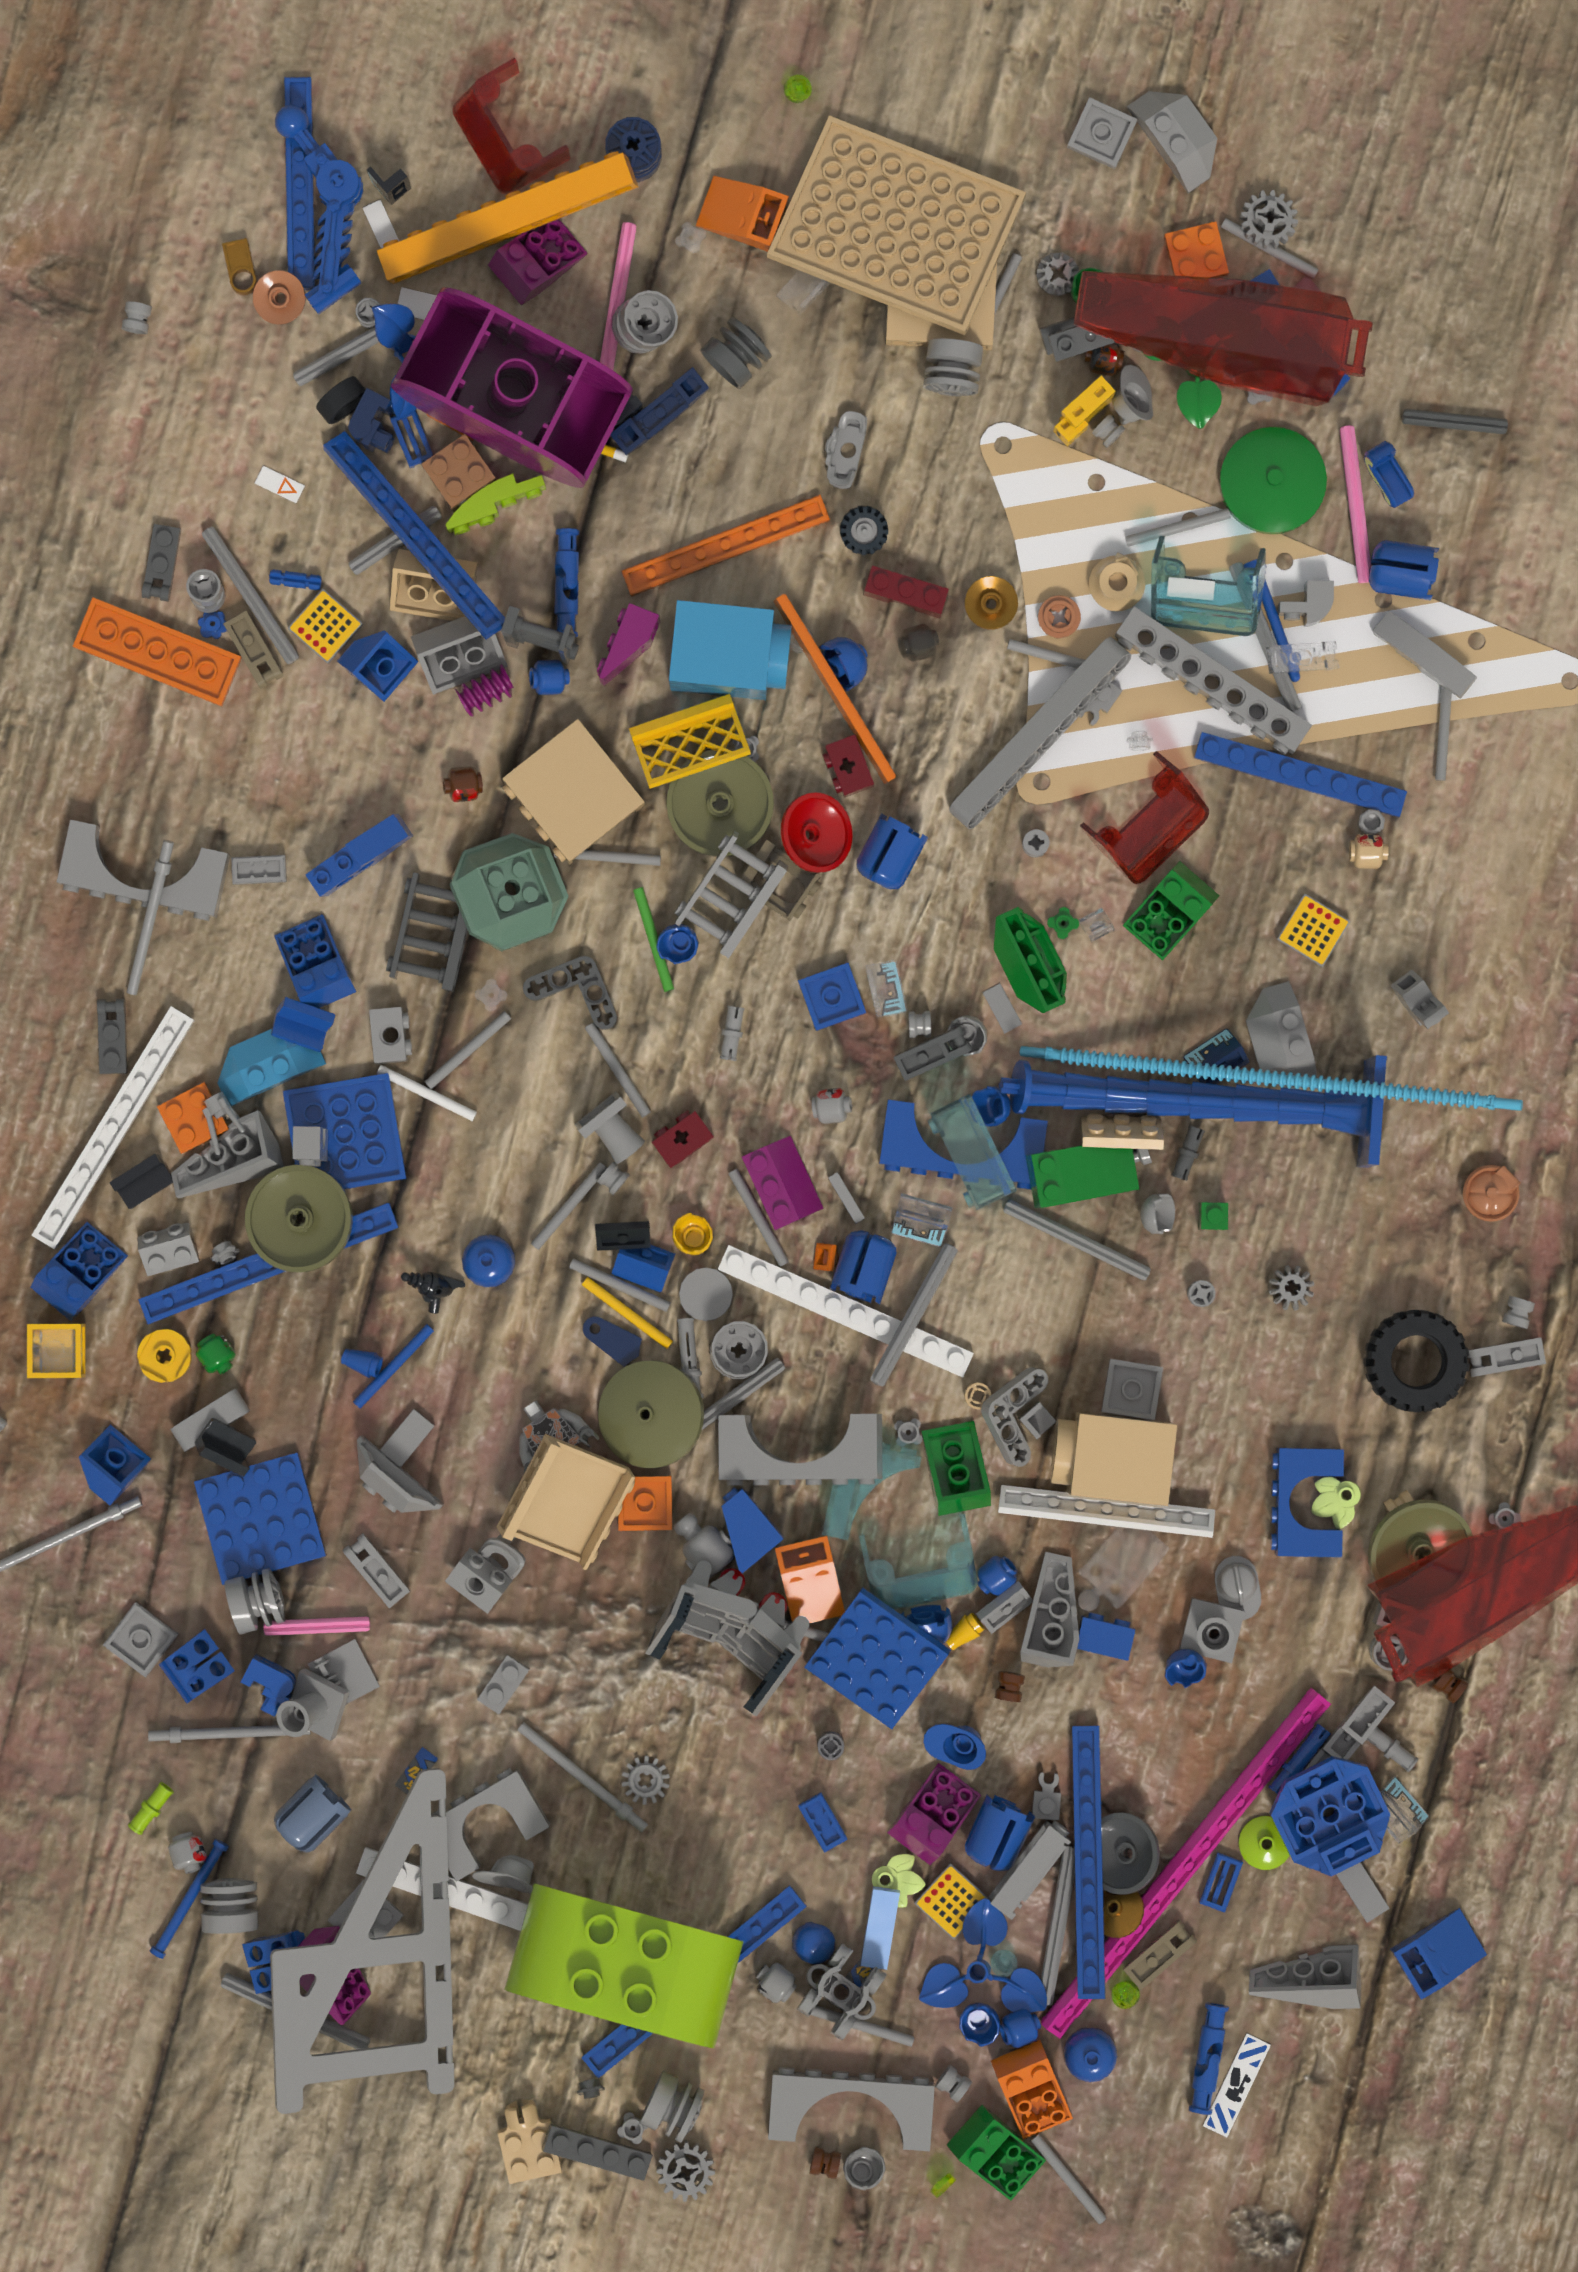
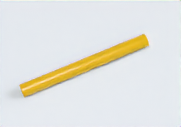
(627, 1313)

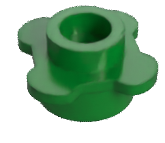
(1055, 923)

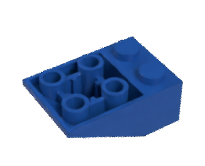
(315, 963)
(78, 1271)
(1438, 1953)

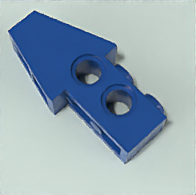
(359, 855)

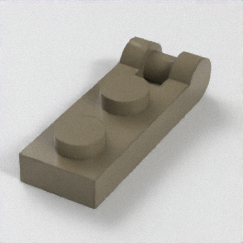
(252, 648)
(1159, 1955)

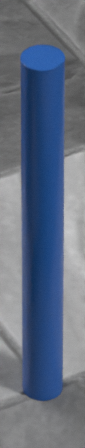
(393, 1366)

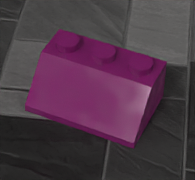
(782, 1182)

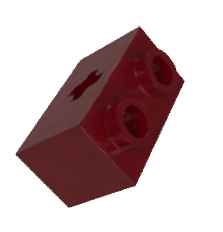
(860, 776)
(697, 1137)

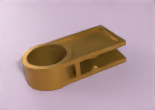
(239, 260)

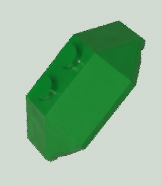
(1030, 960)

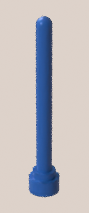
(1273, 618)

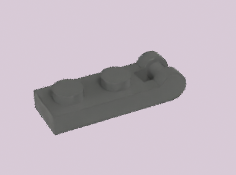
(161, 562)
(112, 1037)
(931, 1053)

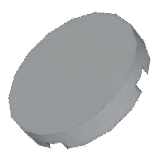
(705, 1294)

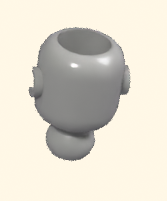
(704, 1544)

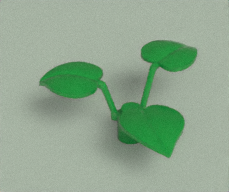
(1197, 399)

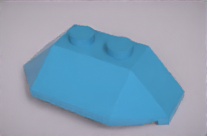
(264, 1064)

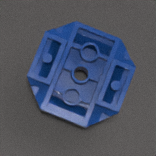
(1344, 1837)

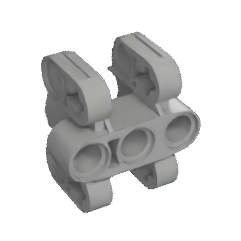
(830, 1980)

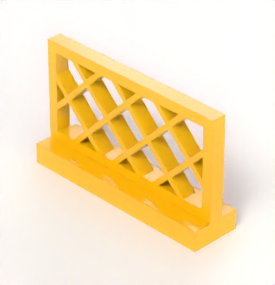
(683, 725)

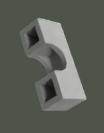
(310, 1145)

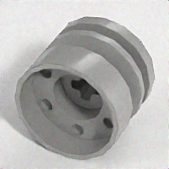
(654, 312)
(953, 361)
(751, 1340)
(254, 1601)
(229, 1906)
(672, 2106)

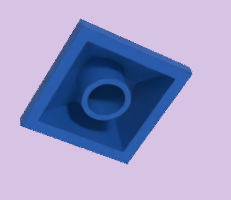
(378, 663)
(112, 1464)

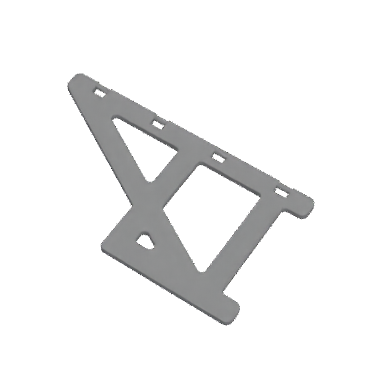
(300, 2017)

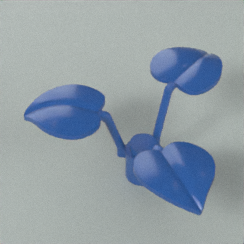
(392, 330)
(983, 1926)

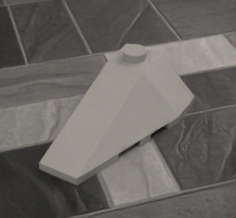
(240, 1158)
(1052, 1624)
(1320, 1980)

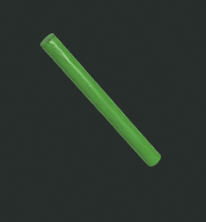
(653, 938)

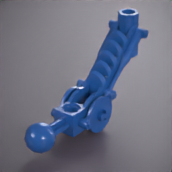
(340, 193)

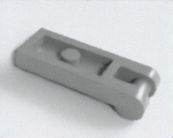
(1507, 1356)
(376, 1571)

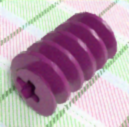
(485, 691)

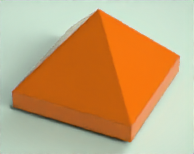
(825, 1257)

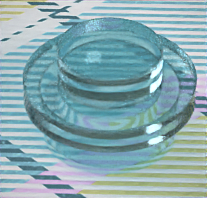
(1003, 1963)

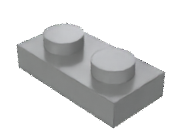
(1004, 1607)
(503, 1684)

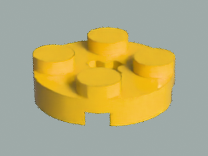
(179, 1351)

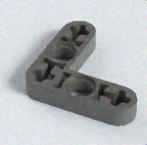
(584, 983)

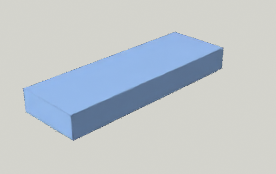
(879, 1927)

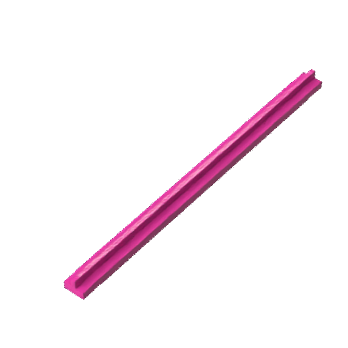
(1198, 1848)

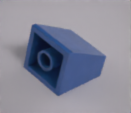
(748, 1528)

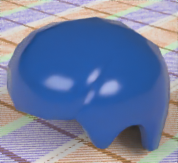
(677, 943)
(992, 1105)
(1185, 1667)
(813, 1943)
(979, 2024)

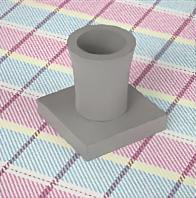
(611, 1128)
(1207, 1616)
(314, 1707)

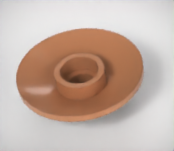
(266, 295)

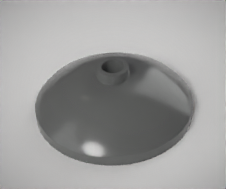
(1119, 1835)

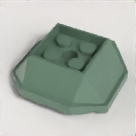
(490, 910)

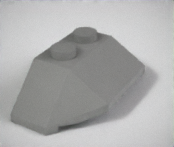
(1178, 135)
(1280, 1033)
(391, 1481)

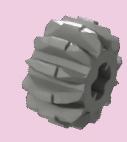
(1295, 1279)

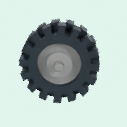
(864, 530)

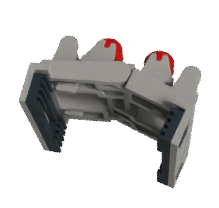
(736, 1623)

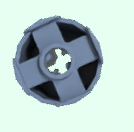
(310, 1815)

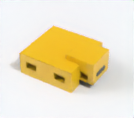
(1083, 409)

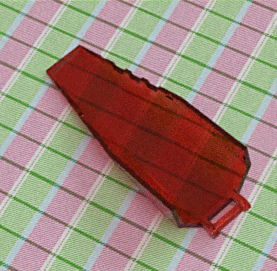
(1230, 330)
(1474, 1592)

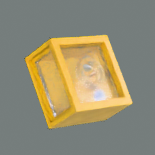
(56, 1351)

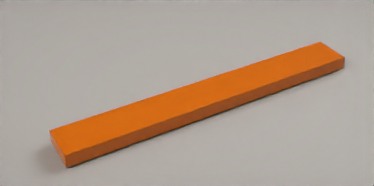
(725, 545)
(834, 688)

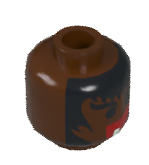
(1105, 359)

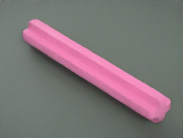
(320, 1625)

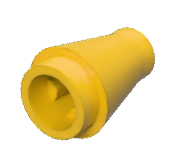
(965, 1631)

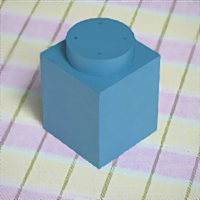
(728, 650)

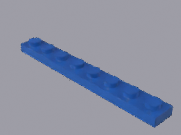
(1300, 774)

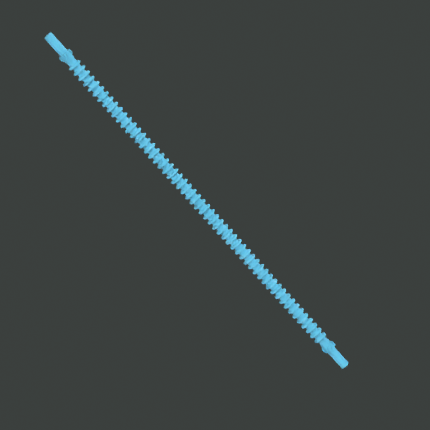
(1490, 1101)

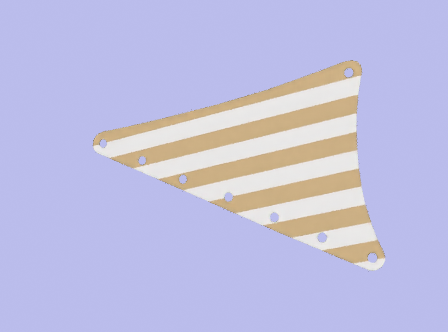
(1069, 528)

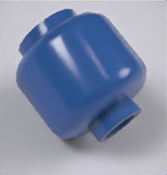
(548, 677)
(997, 1575)
(1019, 2028)

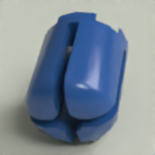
(1403, 569)
(890, 853)
(864, 1266)
(998, 1833)

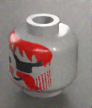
(831, 1105)
(187, 1852)

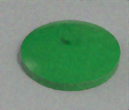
(1273, 480)

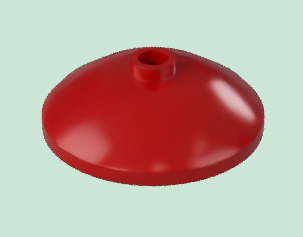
(827, 828)

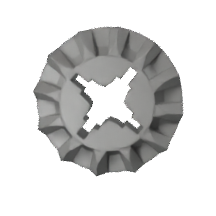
(1058, 285)

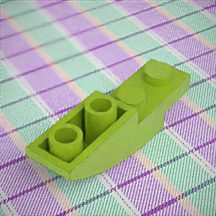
(482, 505)

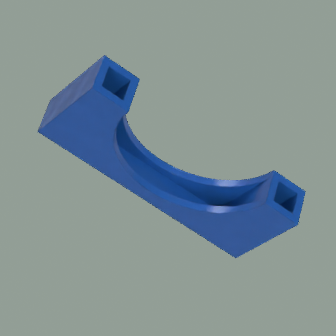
(905, 1147)

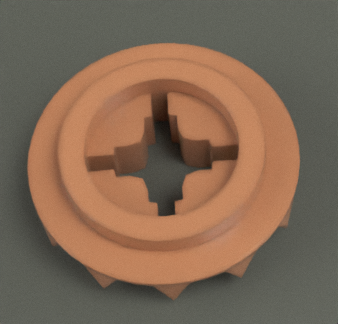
(1058, 604)

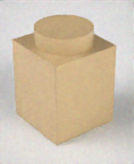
(1114, 1458)

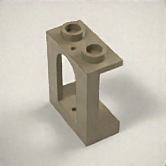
(808, 879)

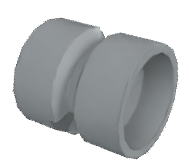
(205, 590)
(1379, 1657)

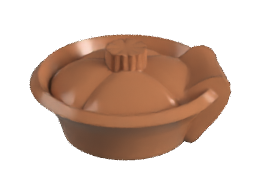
(1491, 1192)

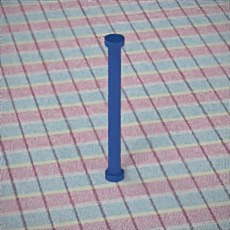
(187, 1901)

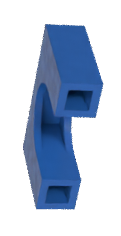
(1292, 1467)

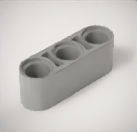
(225, 1409)

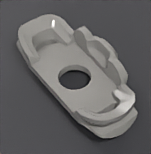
(852, 430)

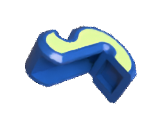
(1388, 474)

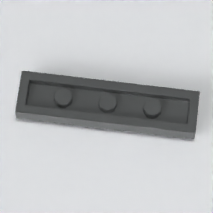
(597, 2152)

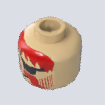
(1367, 851)

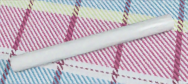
(428, 1093)

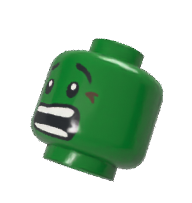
(215, 1354)

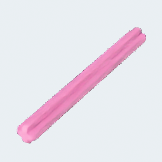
(618, 291)
(1356, 503)

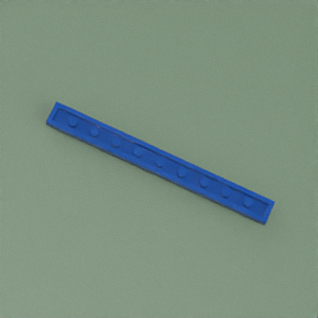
(415, 535)
(249, 1271)
(1088, 1862)
(752, 1933)

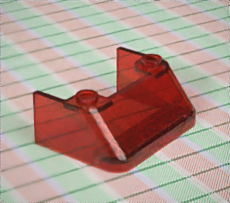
(505, 167)
(1156, 829)

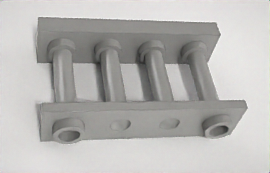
(757, 895)

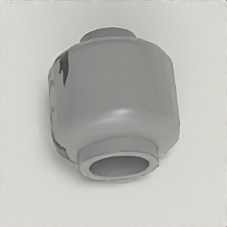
(776, 1983)

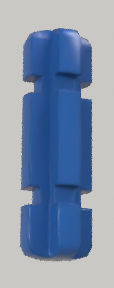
(295, 579)

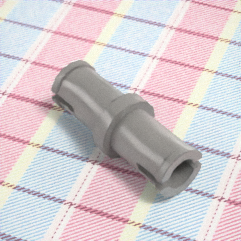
(732, 1033)
(1392, 1749)

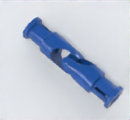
(566, 578)
(1208, 2063)

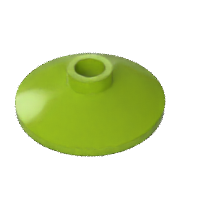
(1251, 1844)

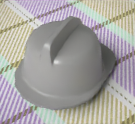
(1134, 396)
(1238, 1585)
(508, 1873)

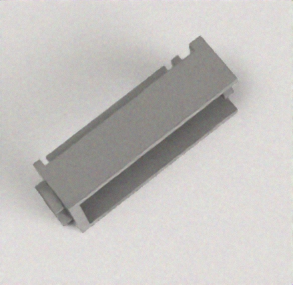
(1030, 1868)

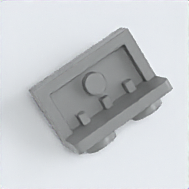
(167, 1249)

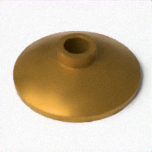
(991, 589)
(1126, 1918)

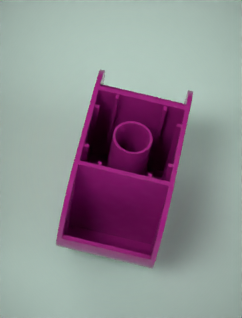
(512, 387)

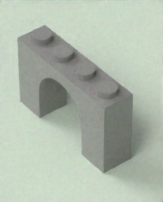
(508, 1792)

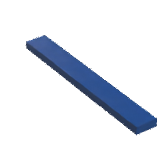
(300, 190)

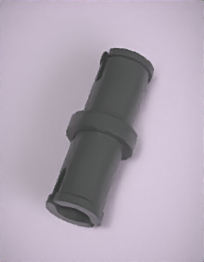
(1188, 1153)

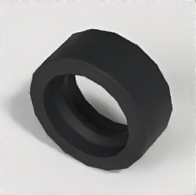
(341, 400)

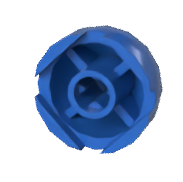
(846, 660)
(488, 1261)
(932, 1621)
(1090, 2054)

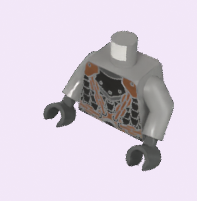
(556, 1423)

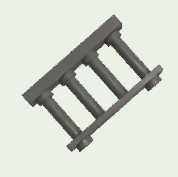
(1067, 340)
(517, 630)
(452, 950)

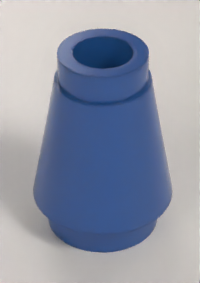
(363, 1362)

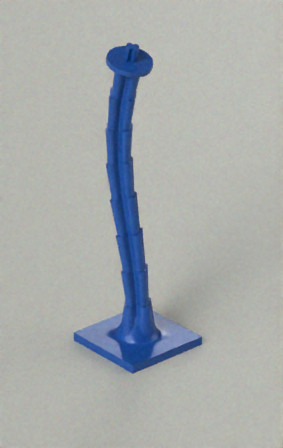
(1208, 1101)

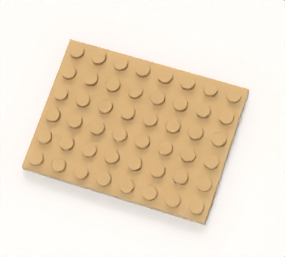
(896, 225)

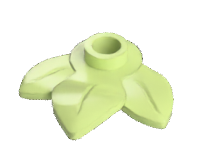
(1333, 1503)
(900, 1876)

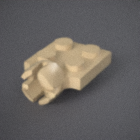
(523, 2142)

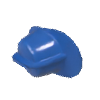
(955, 1745)

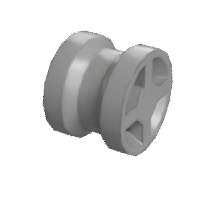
(1108, 431)
(1035, 847)
(919, 1024)
(613, 1178)
(1204, 1291)

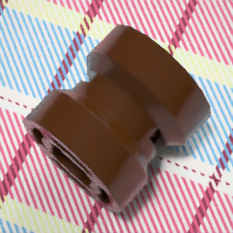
(1450, 1685)
(1009, 1686)
(825, 2163)

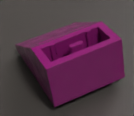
(536, 259)
(633, 638)
(934, 1814)
(354, 1989)

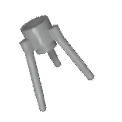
(219, 1106)

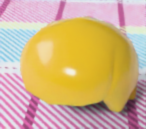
(692, 1234)

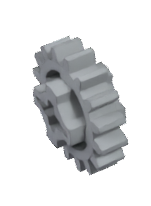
(1259, 220)
(674, 2175)

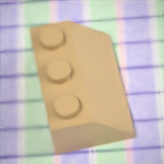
(418, 593)

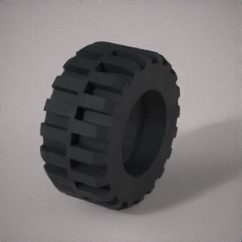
(1453, 1360)

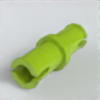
(150, 1808)

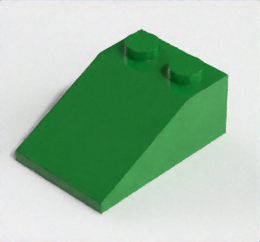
(956, 1468)

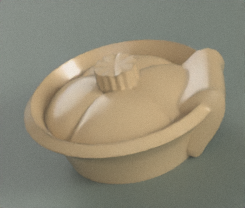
(1117, 583)

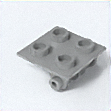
(347, 1669)

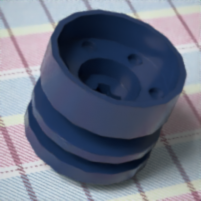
(642, 133)

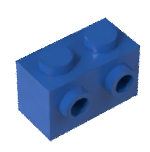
(1105, 1637)

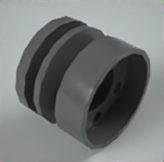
(736, 352)

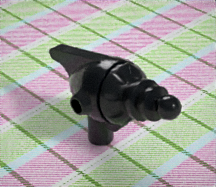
(432, 1287)

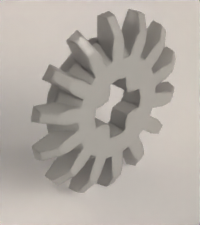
(644, 1791)

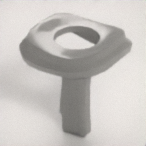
(502, 1546)

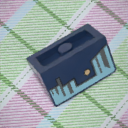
(1218, 1050)

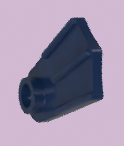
(613, 1340)

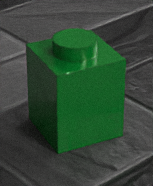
(1213, 1216)

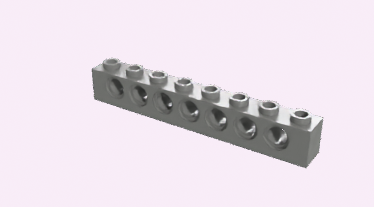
(1139, 622)

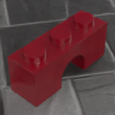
(902, 589)

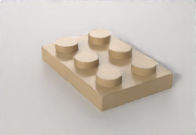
(1121, 1131)

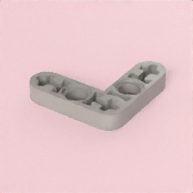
(1006, 1409)

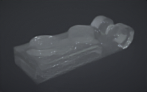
(1301, 657)

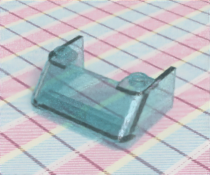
(1232, 610)
(972, 1152)
(924, 1587)

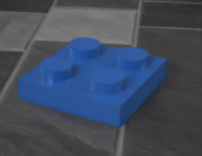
(832, 996)

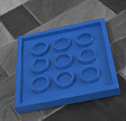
(360, 1127)
(260, 1518)
(877, 1658)

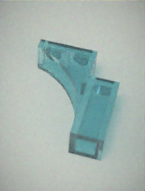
(846, 1499)

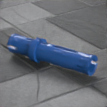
(1301, 1757)

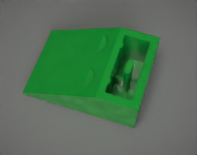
(1171, 910)
(995, 2152)

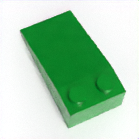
(1080, 1174)

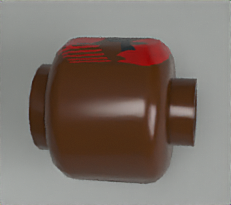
(463, 784)

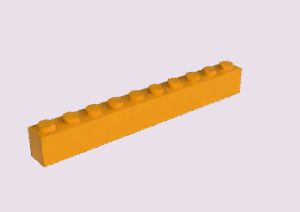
(507, 217)

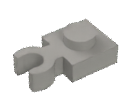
(1103, 702)
(1047, 1802)

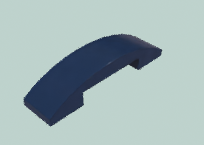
(660, 412)

